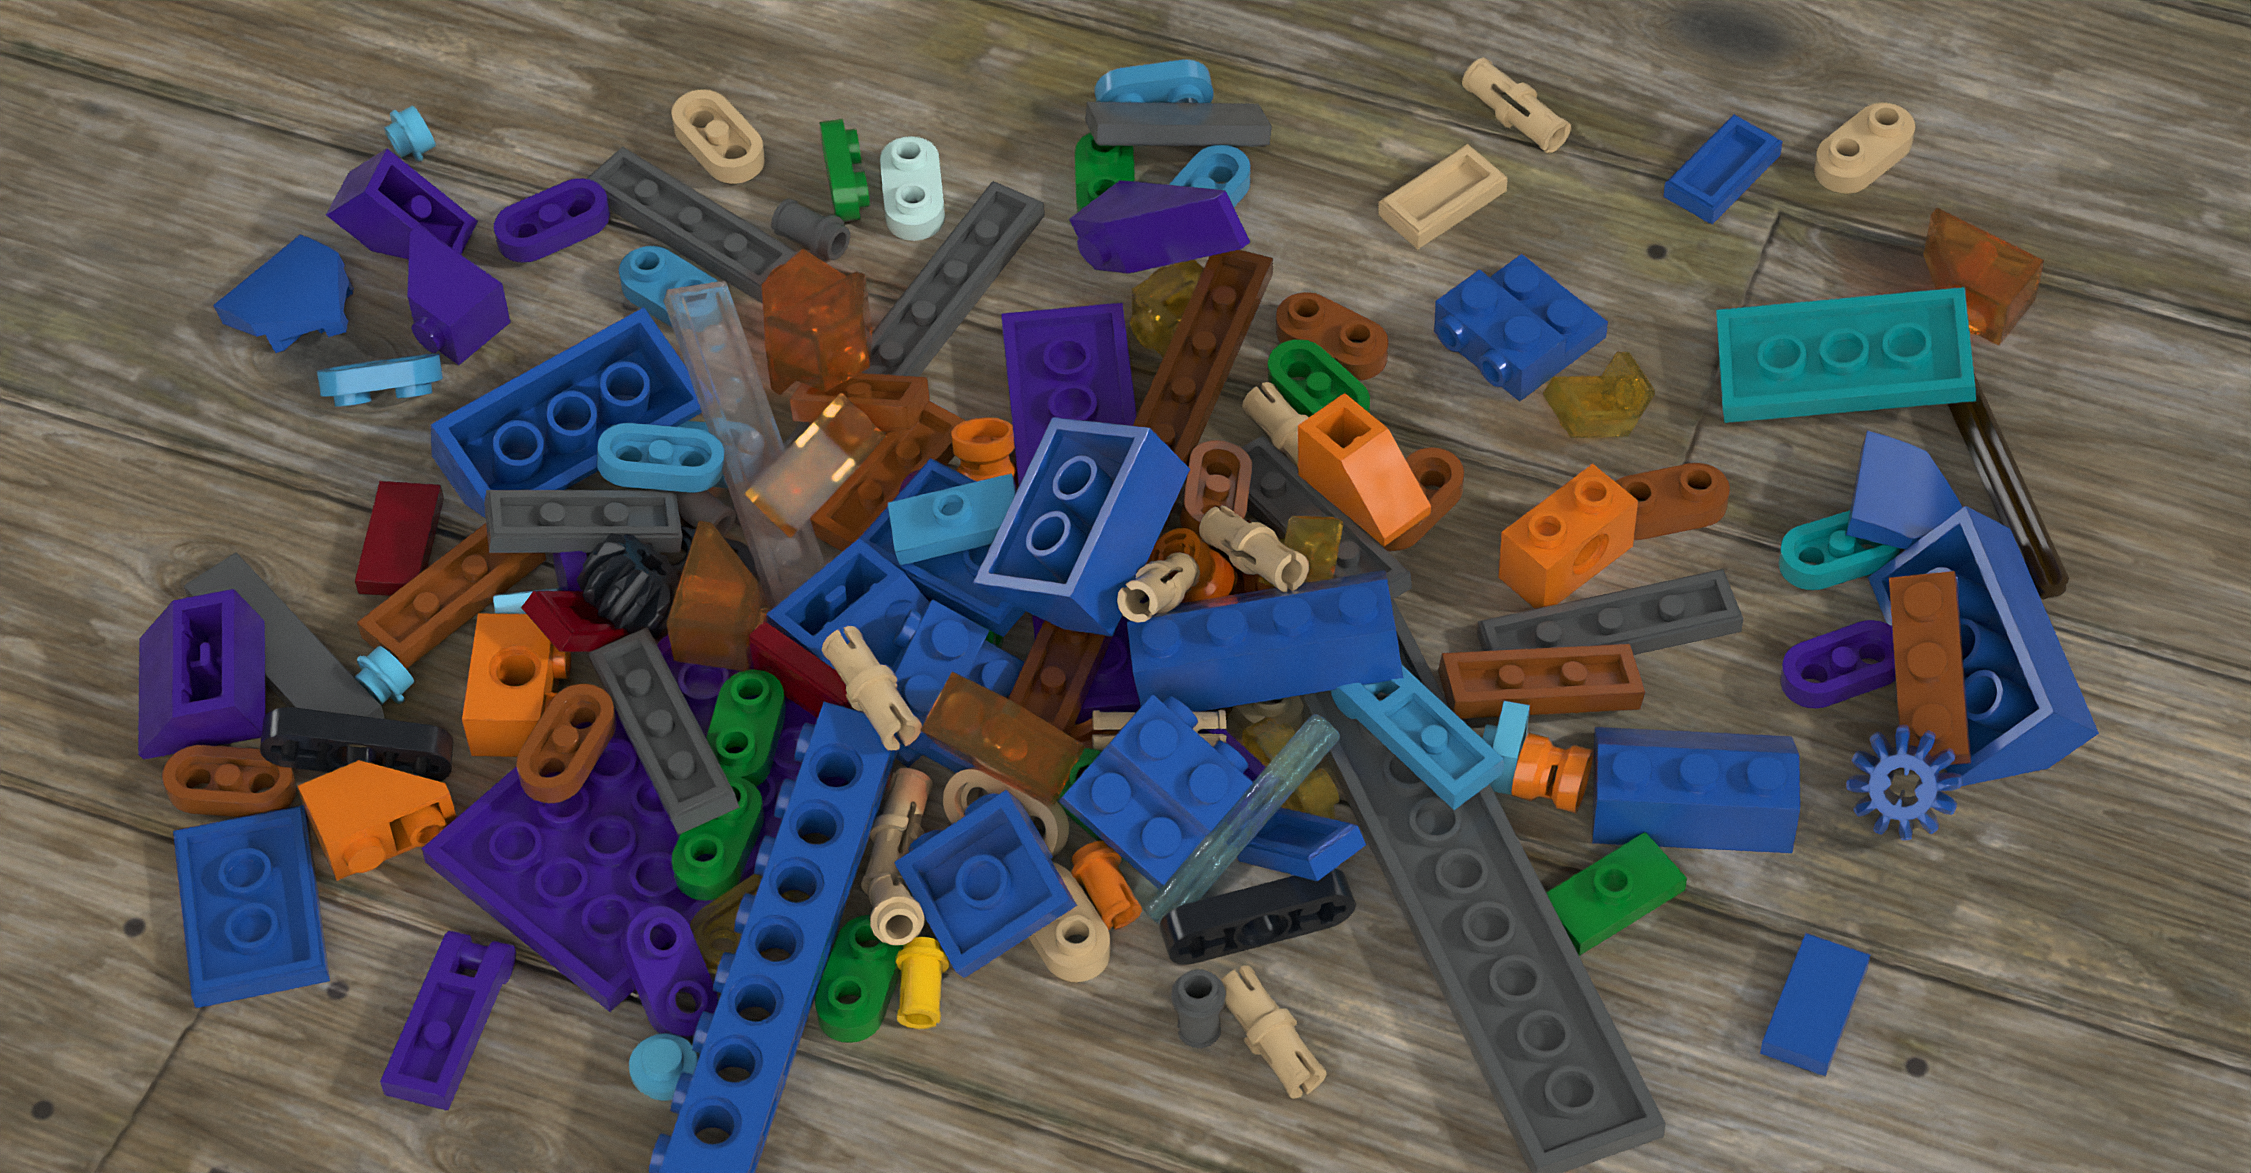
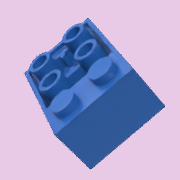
(856, 591)

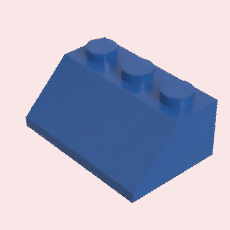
(1083, 523)
(1696, 789)

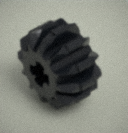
(630, 584)

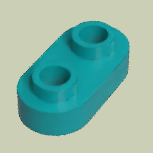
(1835, 553)

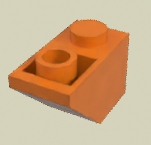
(1360, 469)
(373, 814)

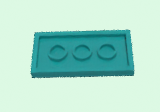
(1845, 355)

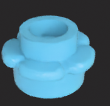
(409, 133)
(383, 676)

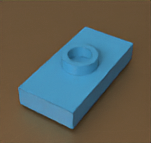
(950, 519)

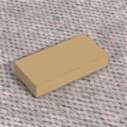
(1442, 196)

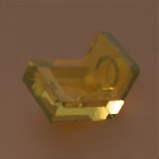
(1161, 303)
(1604, 403)
(1317, 540)

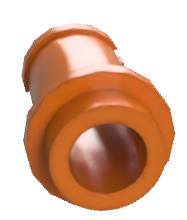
(1099, 871)

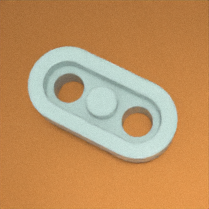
(912, 188)

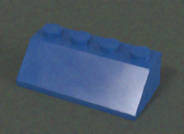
(549, 420)
(1268, 644)
(2017, 679)

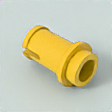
(921, 978)

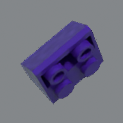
(201, 675)

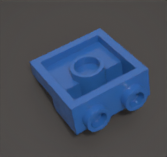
(1517, 326)
(932, 648)
(1158, 789)
(985, 881)

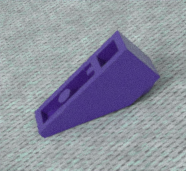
(1156, 226)

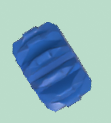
(1927, 788)

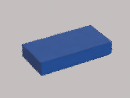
(1722, 169)
(1302, 844)
(1815, 1004)

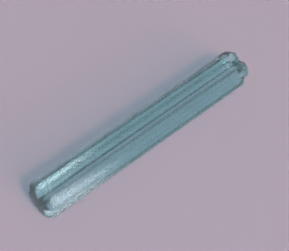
(1245, 817)

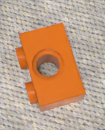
(1567, 538)
(507, 654)

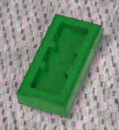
(1616, 892)

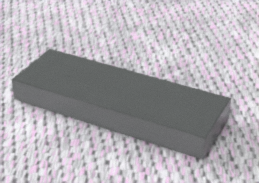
(1178, 124)
(579, 519)

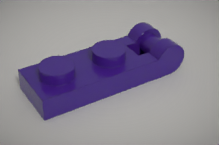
(447, 1020)

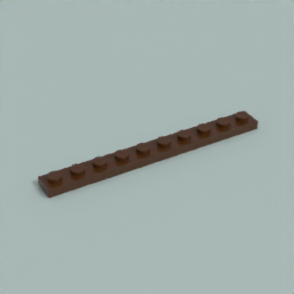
(1177, 411)

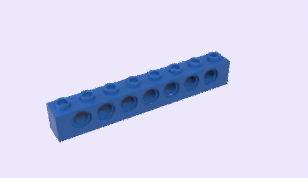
(837, 746)

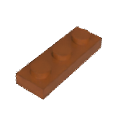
(880, 476)
(444, 597)
(1930, 661)
(1544, 678)

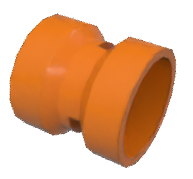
(984, 448)
(1215, 571)
(1538, 767)

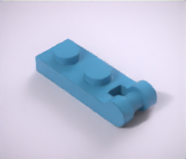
(1423, 735)

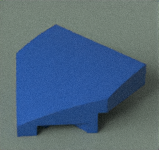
(291, 295)
(1898, 493)

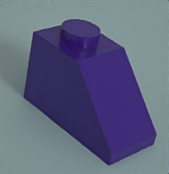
(388, 200)
(451, 299)

